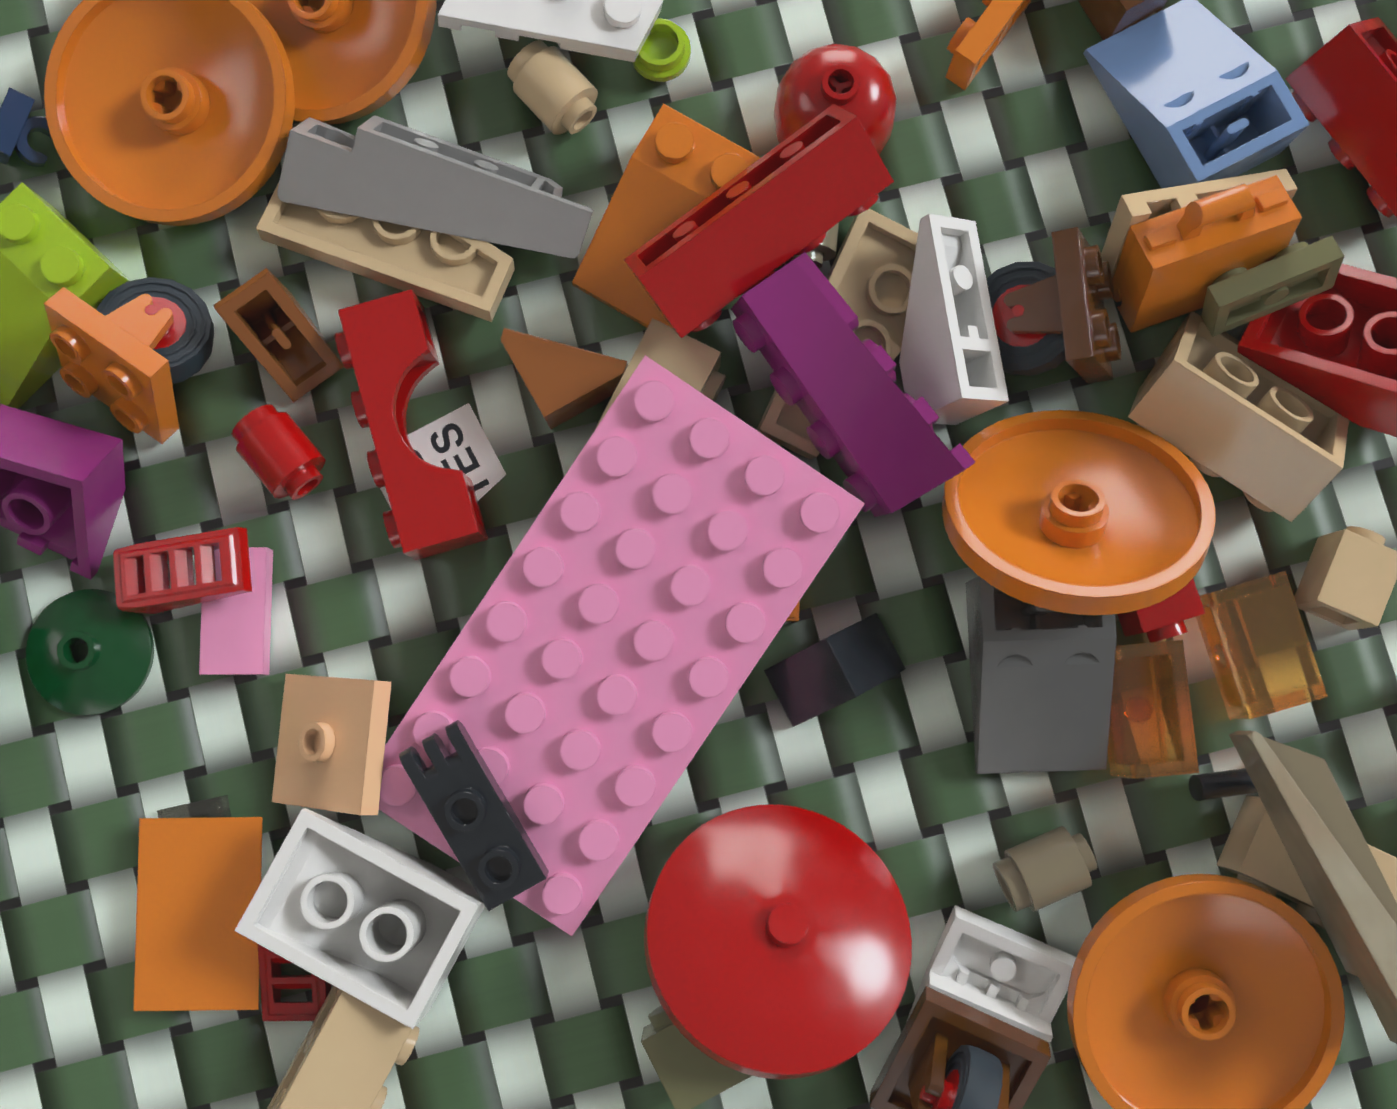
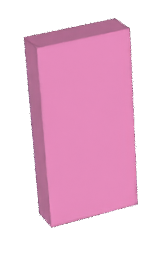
(238, 627)

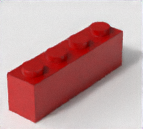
(761, 220)

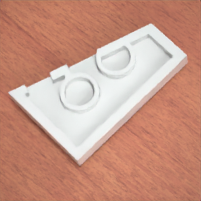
(584, 26)

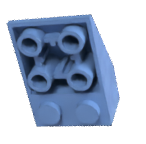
(1195, 96)

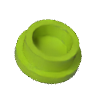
(664, 52)

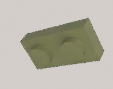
(1285, 280)

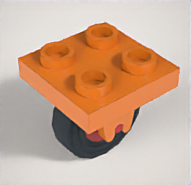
(133, 349)

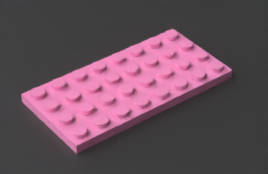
(623, 629)

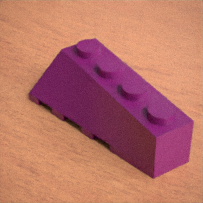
(845, 389)
(59, 486)

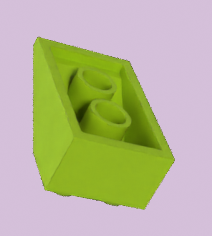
(36, 260)

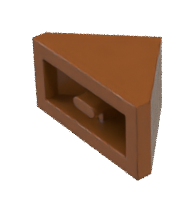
(279, 334)
(562, 376)

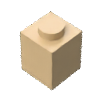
(1348, 578)

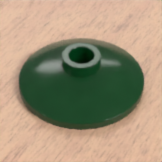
(116, 660)

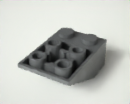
(1038, 684)

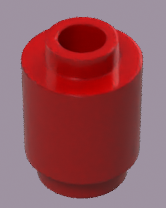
(278, 452)

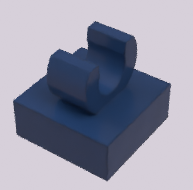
(16, 127)

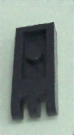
(475, 817)

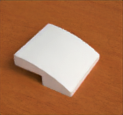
(999, 972)

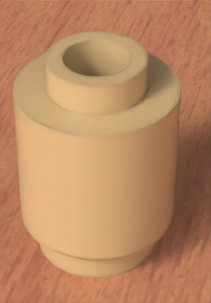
(553, 88)

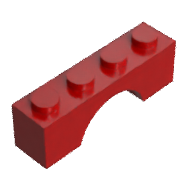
(390, 354)

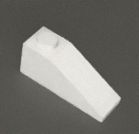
(949, 326)

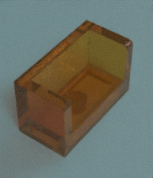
(1259, 647)
(1151, 712)

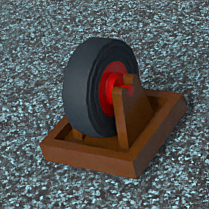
(1056, 312)
(958, 1060)

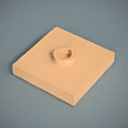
(332, 743)

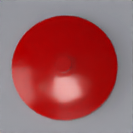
(777, 941)

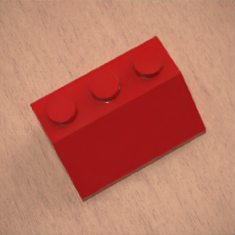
(1354, 97)

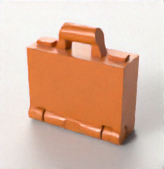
(1182, 252)

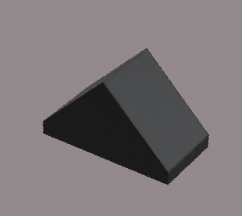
(834, 670)

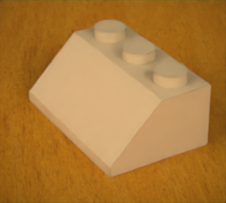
(1241, 421)

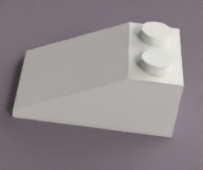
(362, 916)

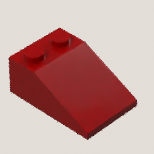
(1337, 347)

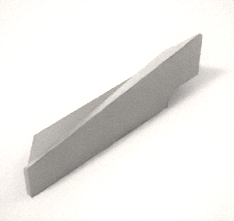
(428, 185)

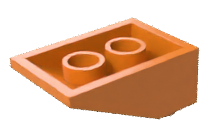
(664, 179)

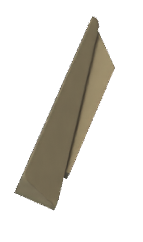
(1330, 862)

